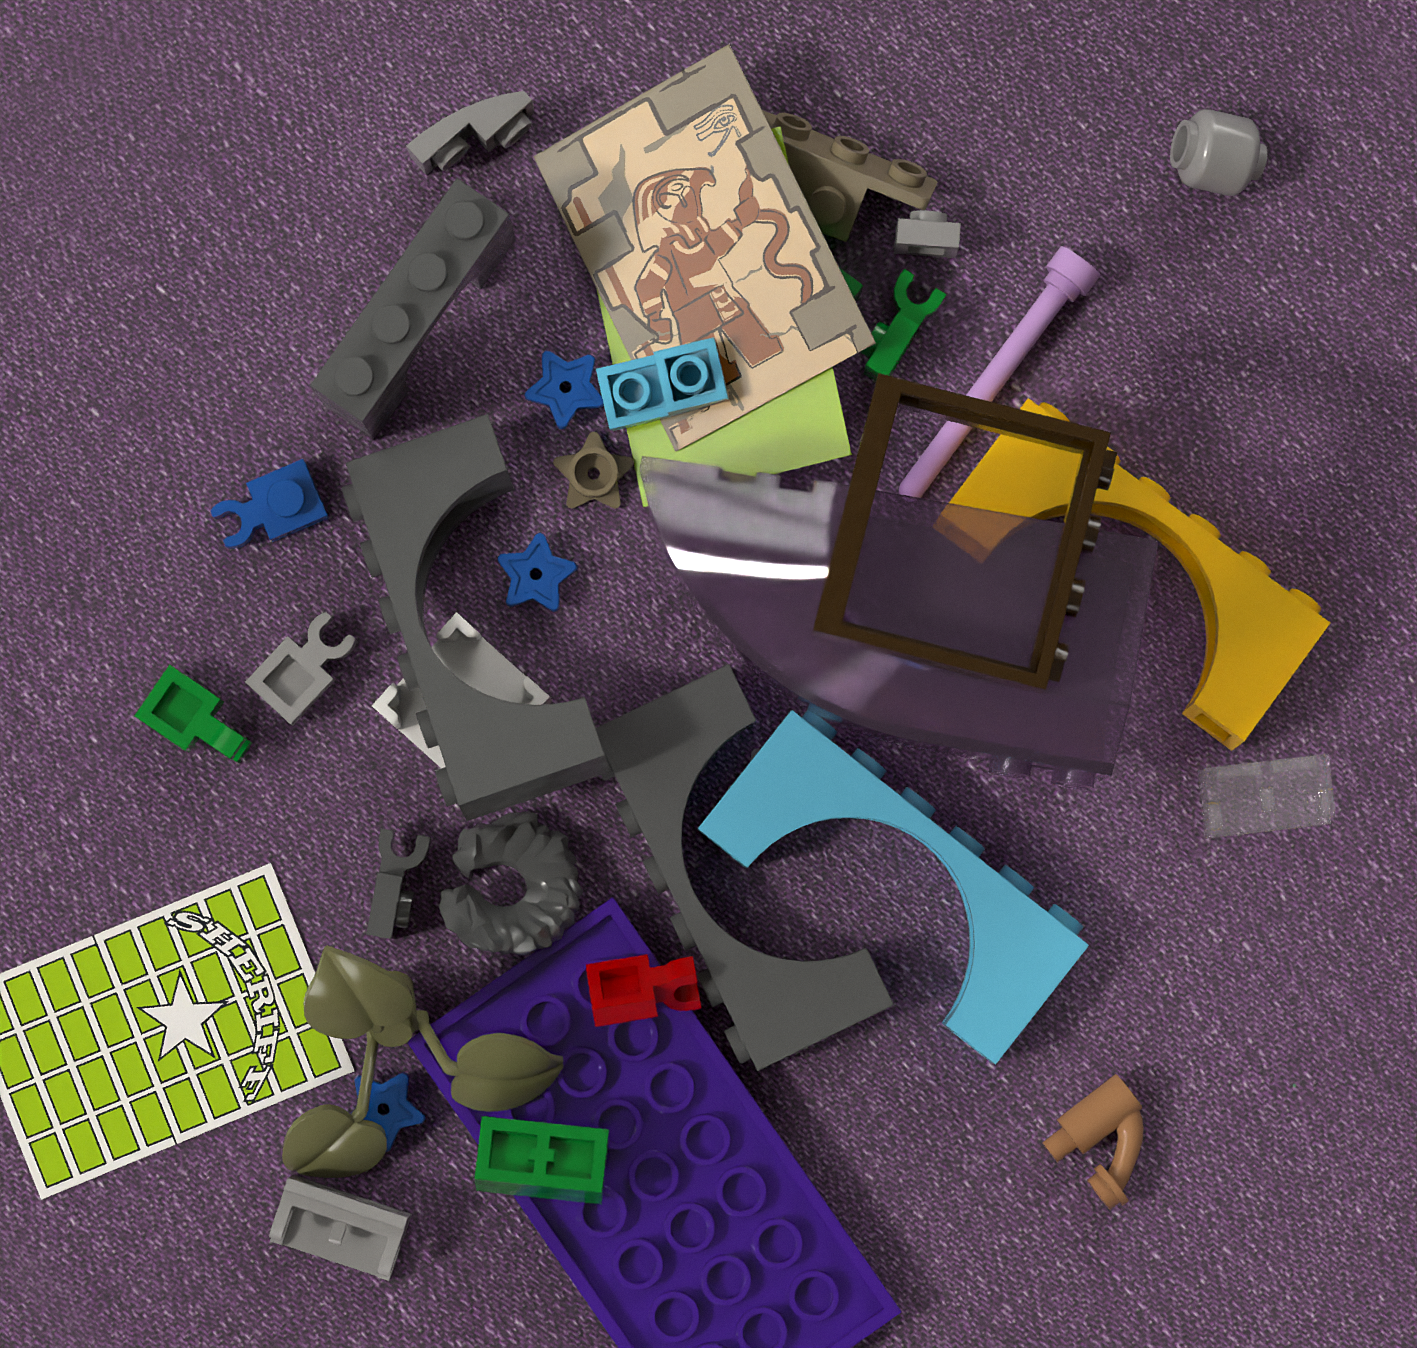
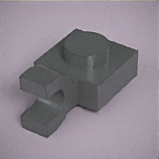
(391, 902)

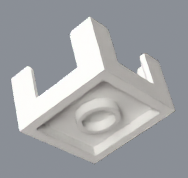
(473, 662)

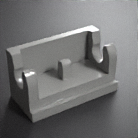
(339, 1226)

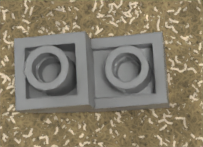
(490, 121)

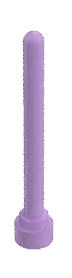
(1066, 279)

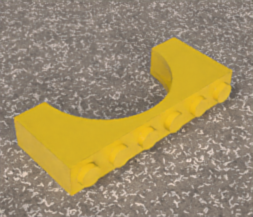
(1251, 622)

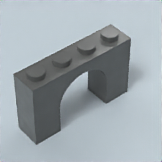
(453, 248)

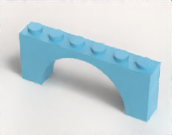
(1014, 944)

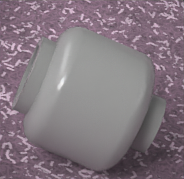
(1218, 152)

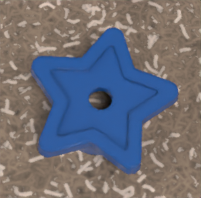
(548, 392)
(546, 588)
(401, 1111)

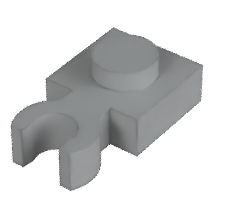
(295, 675)

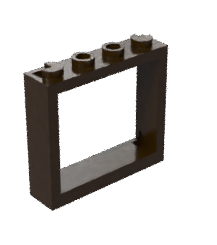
(1077, 535)

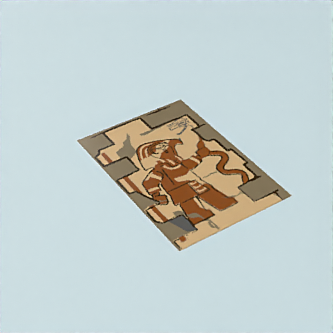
(704, 238)

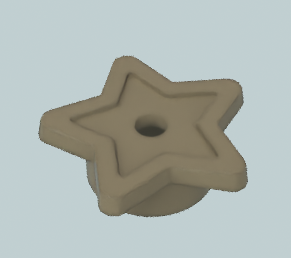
(576, 468)

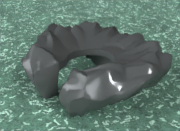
(550, 882)

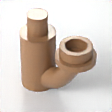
(1093, 1119)

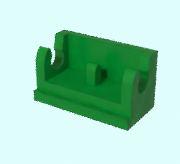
(541, 1160)

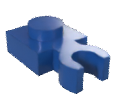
(281, 503)

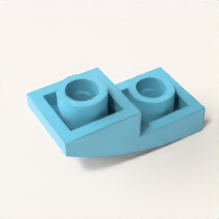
(662, 384)

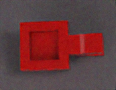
(630, 989)

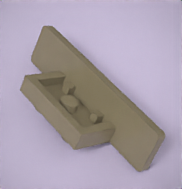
(840, 171)

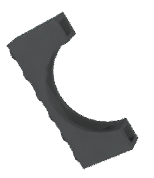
(490, 746)
(772, 1000)

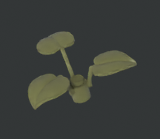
(359, 998)

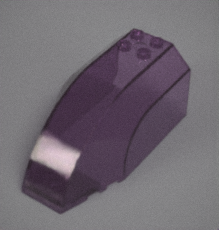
(927, 572)

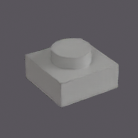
(927, 235)

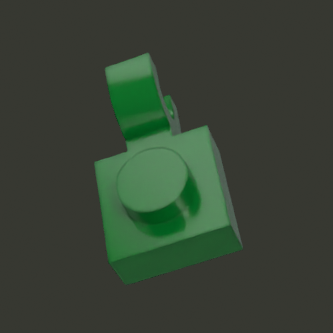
(895, 339)
(186, 712)

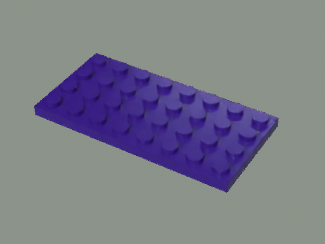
(703, 1206)

